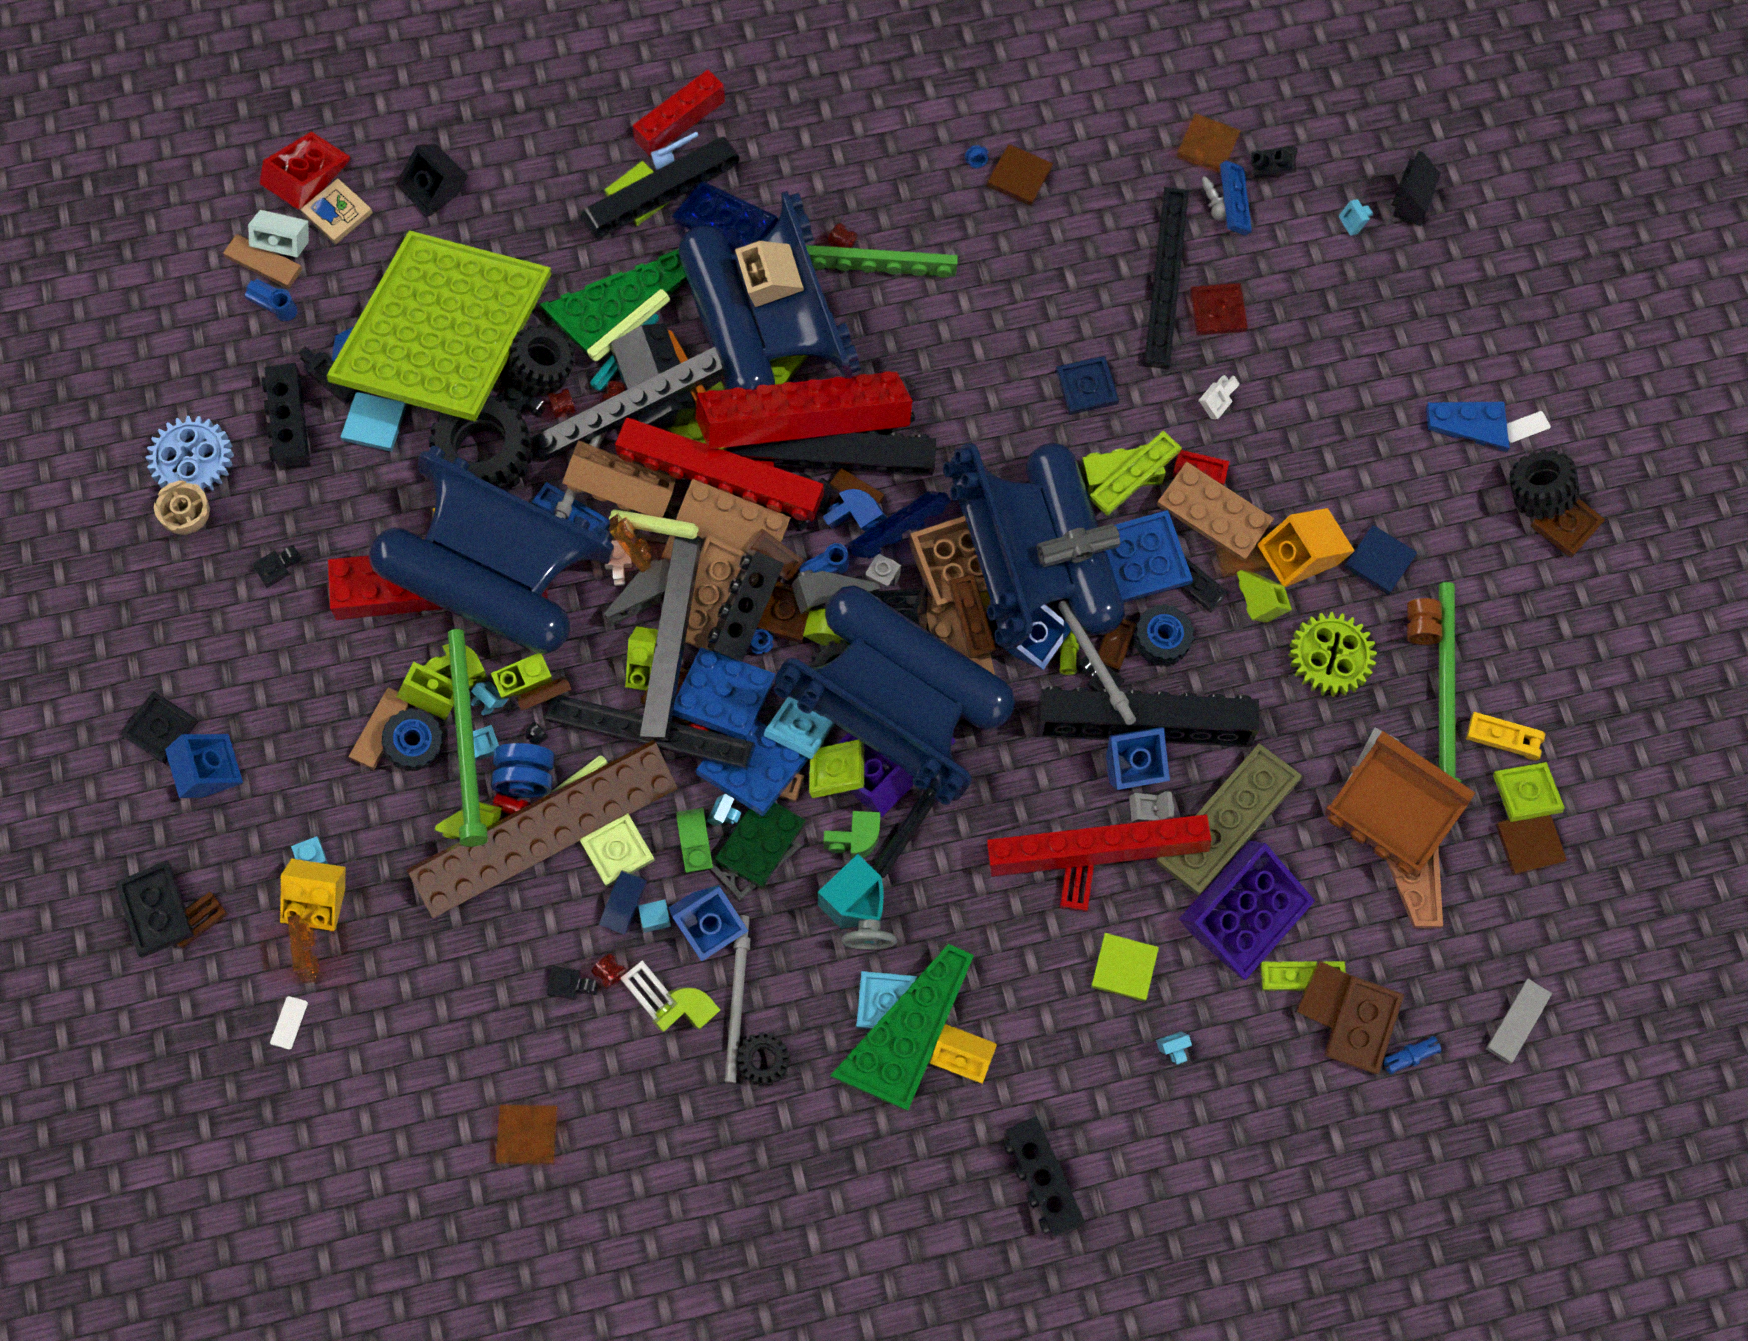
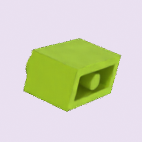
(427, 691)

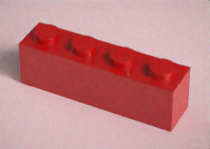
(679, 112)

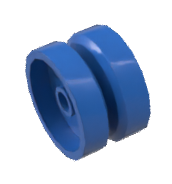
(522, 770)

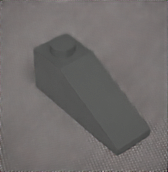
(815, 589)
(642, 593)

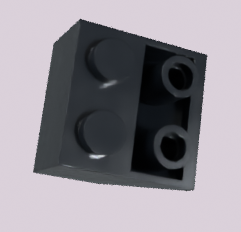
(1416, 189)

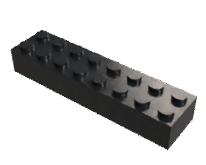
(1184, 716)

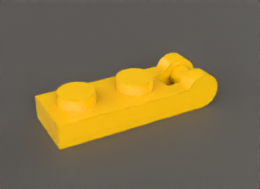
(1505, 735)

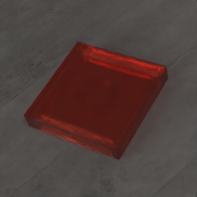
(1218, 309)

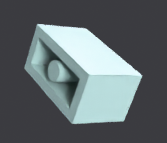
(278, 233)

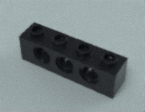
(296, 451)
(757, 596)
(1032, 1134)

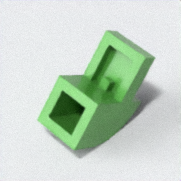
(862, 838)
(694, 840)

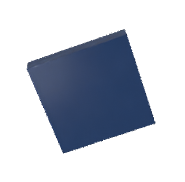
(1087, 385)
(1380, 559)

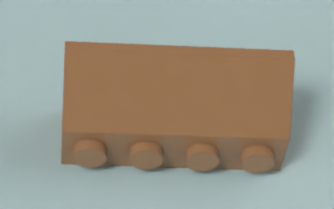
(618, 481)

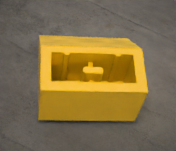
(312, 892)

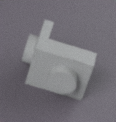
(884, 571)
(1151, 807)

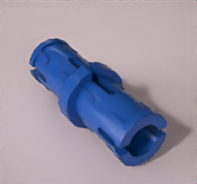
(1411, 1055)

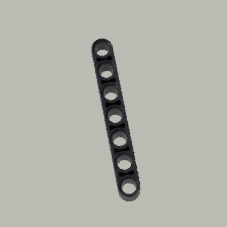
(659, 187)

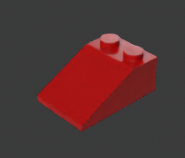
(302, 169)

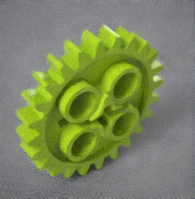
(1356, 661)

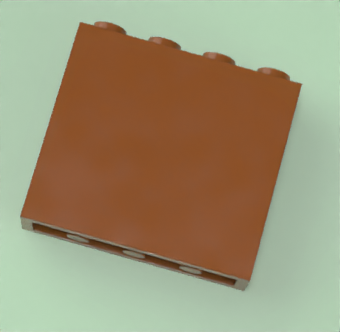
(1399, 804)

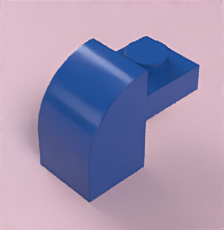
(857, 504)

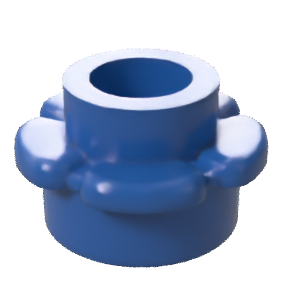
(976, 156)
(766, 646)

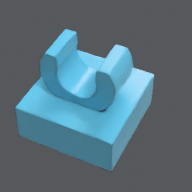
(1355, 216)
(489, 696)
(723, 812)
(1175, 1045)

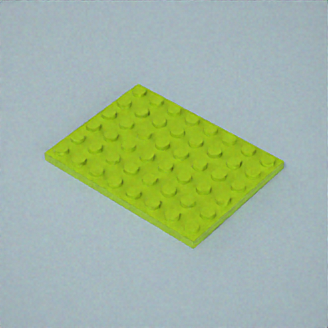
(440, 325)

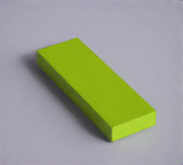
(1290, 975)

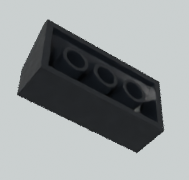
(644, 355)

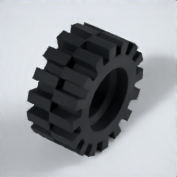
(769, 1075)

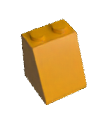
(1305, 546)

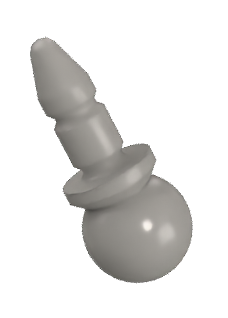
(1217, 204)

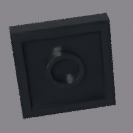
(157, 726)

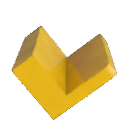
(963, 1053)

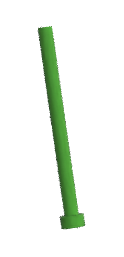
(1447, 750)
(473, 832)

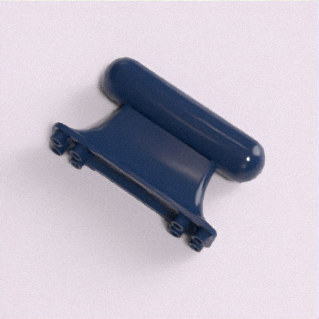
(779, 329)
(1010, 521)
(489, 556)
(898, 690)

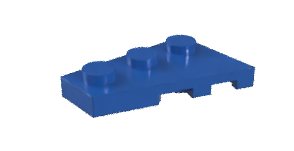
(1471, 420)

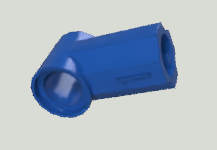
(271, 299)
(823, 561)

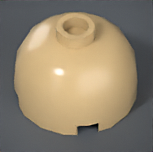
(182, 507)

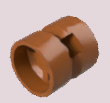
(1424, 620)

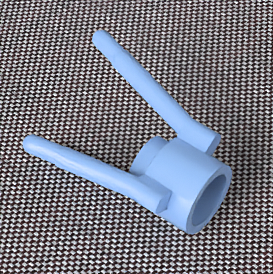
(664, 156)

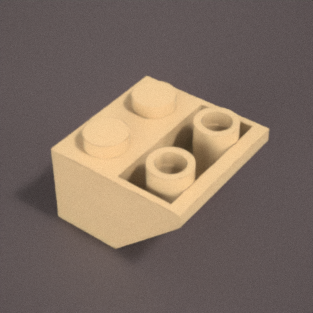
(769, 271)

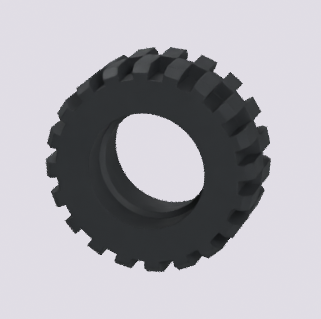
(496, 418)

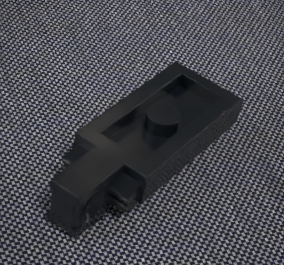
(318, 368)

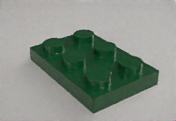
(760, 843)

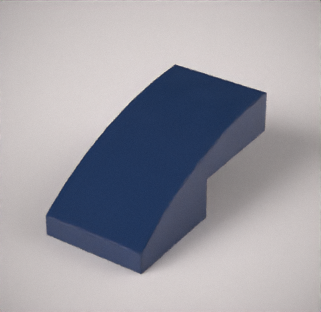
(623, 902)

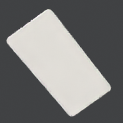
(1527, 426)
(289, 1022)

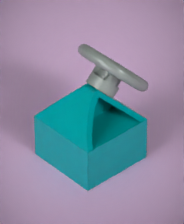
(856, 900)

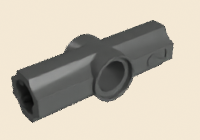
(1078, 545)

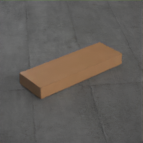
(263, 262)
(369, 747)

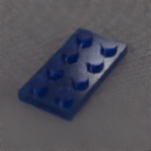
(732, 216)
(893, 527)

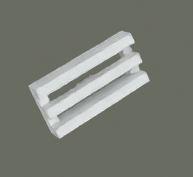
(633, 972)

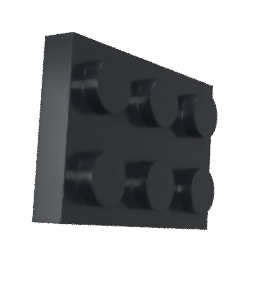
(154, 909)

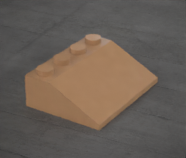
(727, 519)
(944, 555)

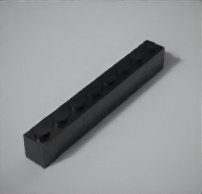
(850, 452)

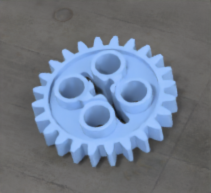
(174, 443)

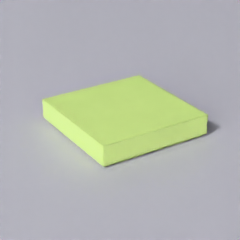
(617, 848)

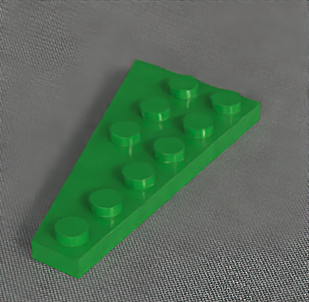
(607, 302)
(901, 1044)

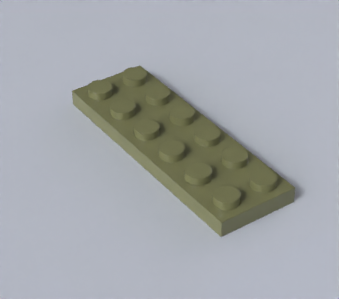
(1235, 816)

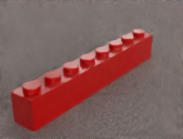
(719, 469)
(1099, 845)

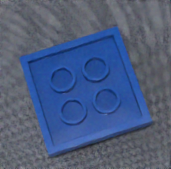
(1148, 557)
(723, 694)
(767, 775)

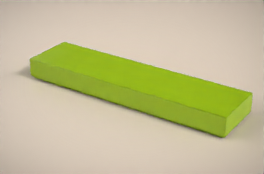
(1135, 473)

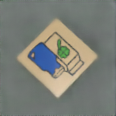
(336, 211)

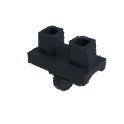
(1274, 161)

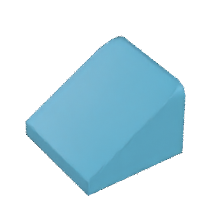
(654, 916)

